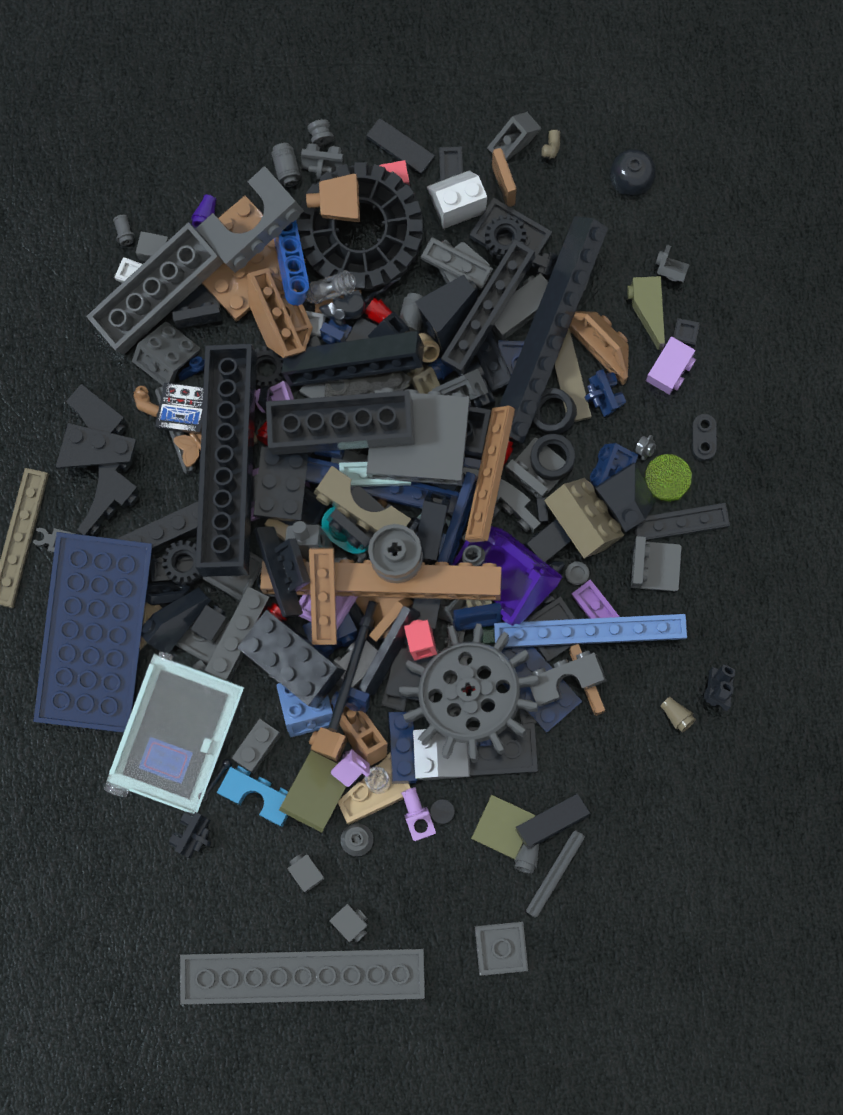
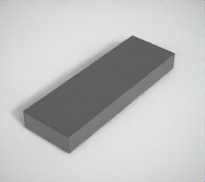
(456, 263)

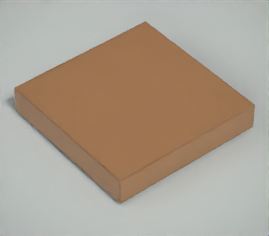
(504, 177)

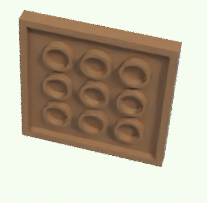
(232, 288)

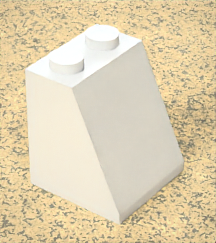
(458, 198)

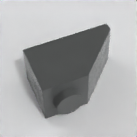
(515, 135)

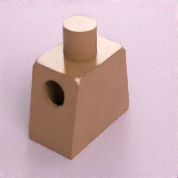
(337, 198)

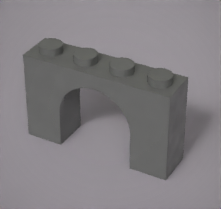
(239, 248)

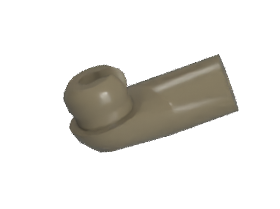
(554, 145)

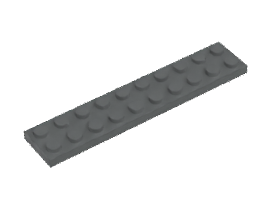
(302, 976)

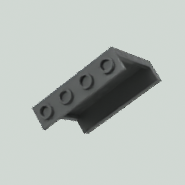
(437, 447)

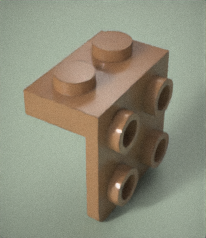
(385, 613)

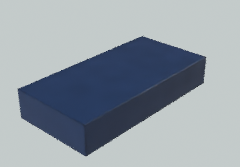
(468, 617)

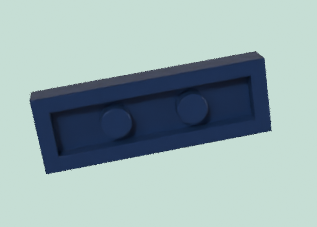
(401, 749)

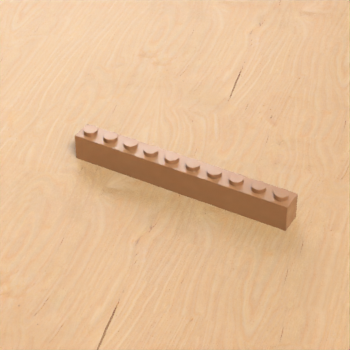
(431, 582)

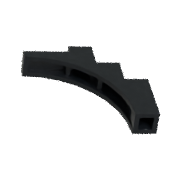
(112, 486)

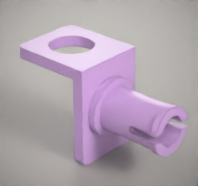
(350, 768)
(416, 812)

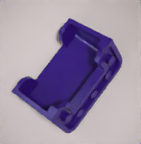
(524, 575)

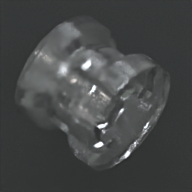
(379, 784)

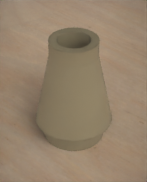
(678, 714)

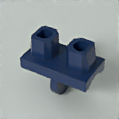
(602, 394)

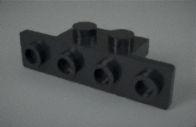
(284, 569)

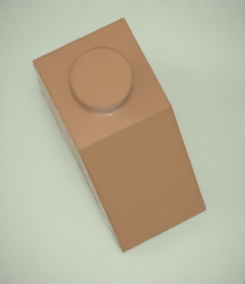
(328, 743)

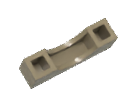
(335, 490)

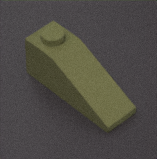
(647, 303)

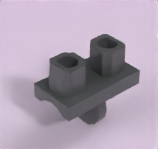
(319, 161)

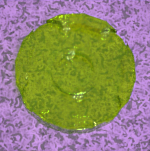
(668, 477)

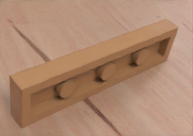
(323, 596)

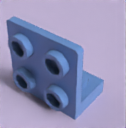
(300, 717)

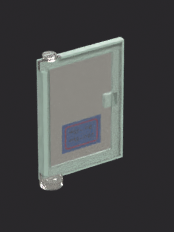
(174, 734)

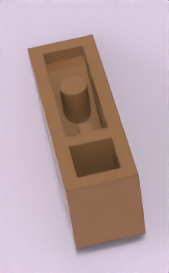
(363, 735)

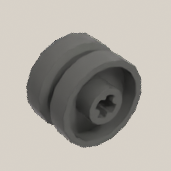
(409, 557)

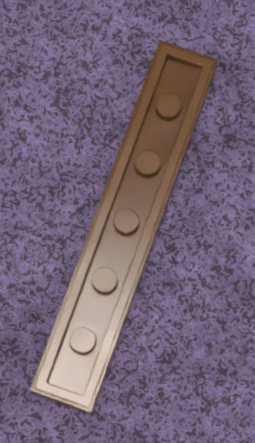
(489, 474)

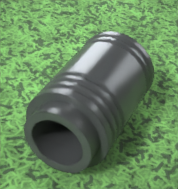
(286, 164)
(410, 312)

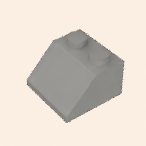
(432, 765)

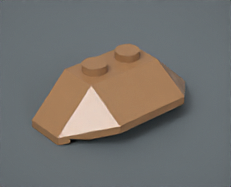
(282, 325)
(602, 342)

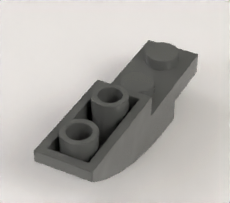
(513, 503)

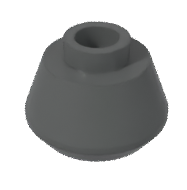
(359, 846)

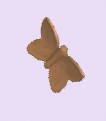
(190, 447)

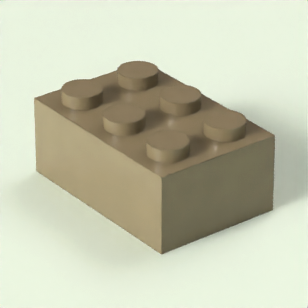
(584, 517)

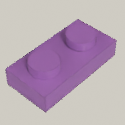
(593, 602)

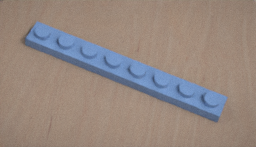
(594, 630)

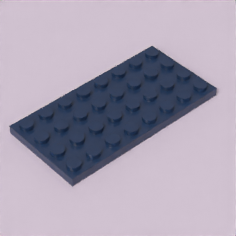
(92, 632)

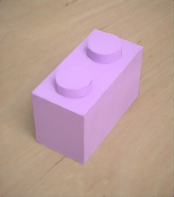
(671, 365)

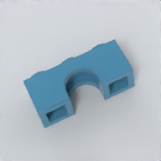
(238, 785)

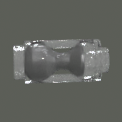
(321, 290)

